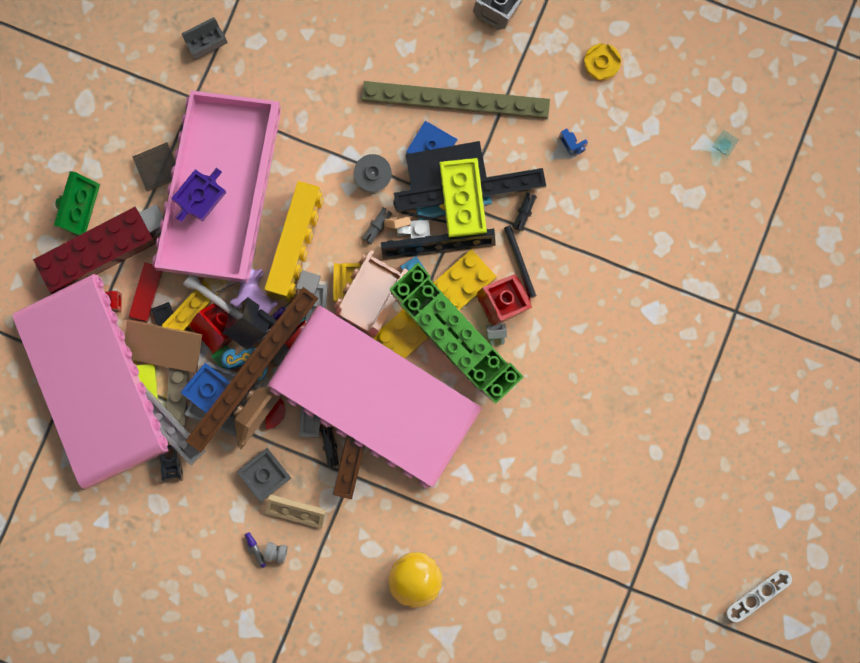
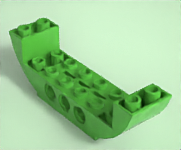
(454, 334)

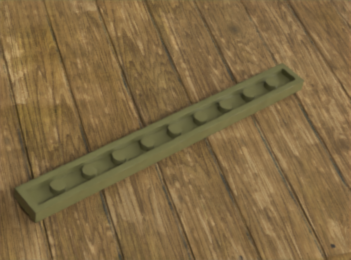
(456, 99)

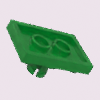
(76, 204)

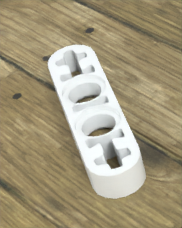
(757, 594)

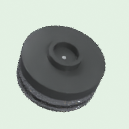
(372, 173)

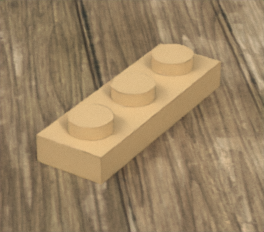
(295, 511)

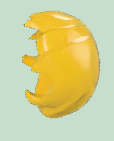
(415, 580)

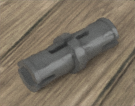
(376, 226)

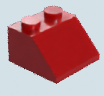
(211, 324)

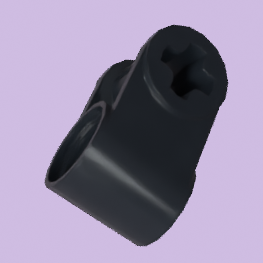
(170, 466)

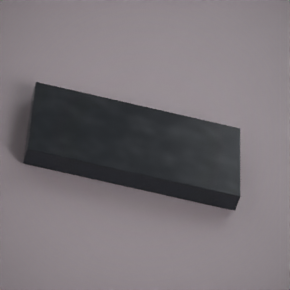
(425, 167)

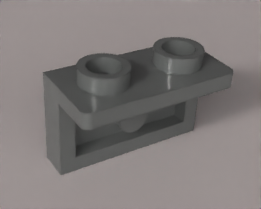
(204, 38)

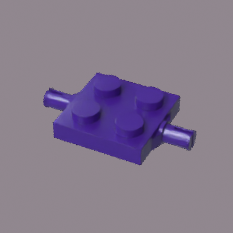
(198, 195)

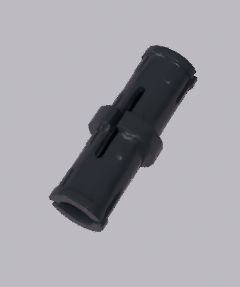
(524, 212)
(329, 447)

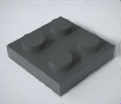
(264, 475)

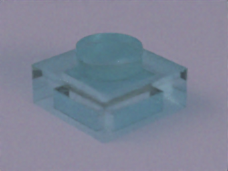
(725, 143)

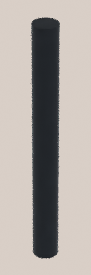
(520, 262)

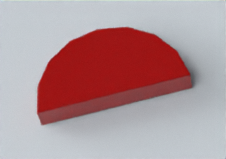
(275, 415)

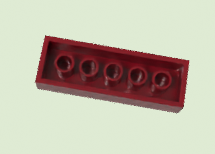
(94, 250)

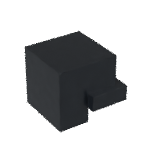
(247, 323)

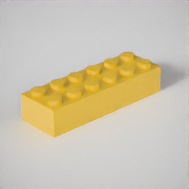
(294, 241)

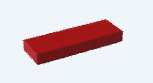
(145, 293)

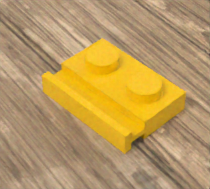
(341, 277)

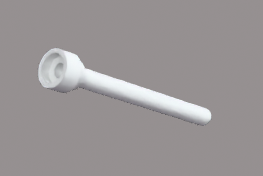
(192, 282)

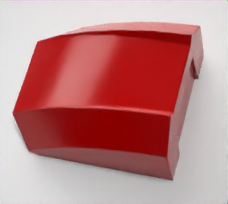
(504, 299)

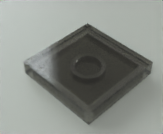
(155, 166)

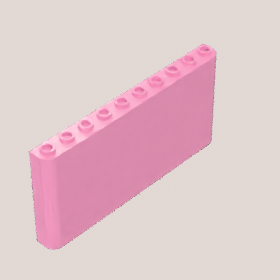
(239, 141)
(90, 382)
(374, 396)

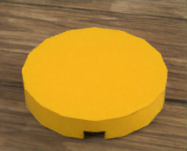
(602, 61)

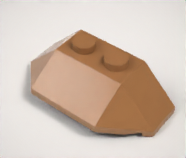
(253, 413)

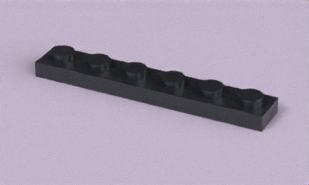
(435, 244)

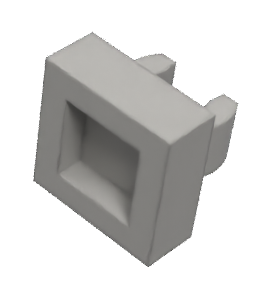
(495, 332)

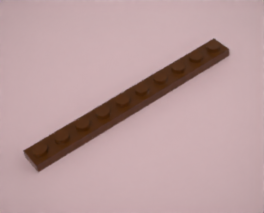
(251, 370)

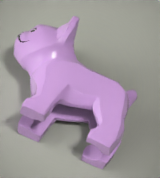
(254, 292)

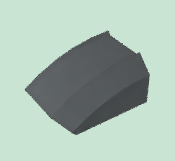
(496, 12)

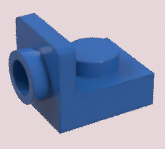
(569, 141)

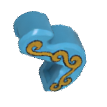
(231, 361)

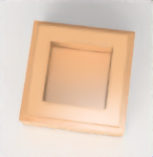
(397, 221)

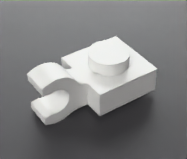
(415, 230)

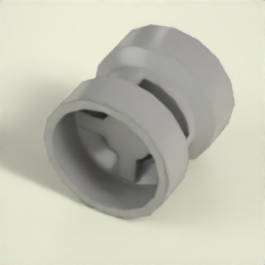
(275, 553)

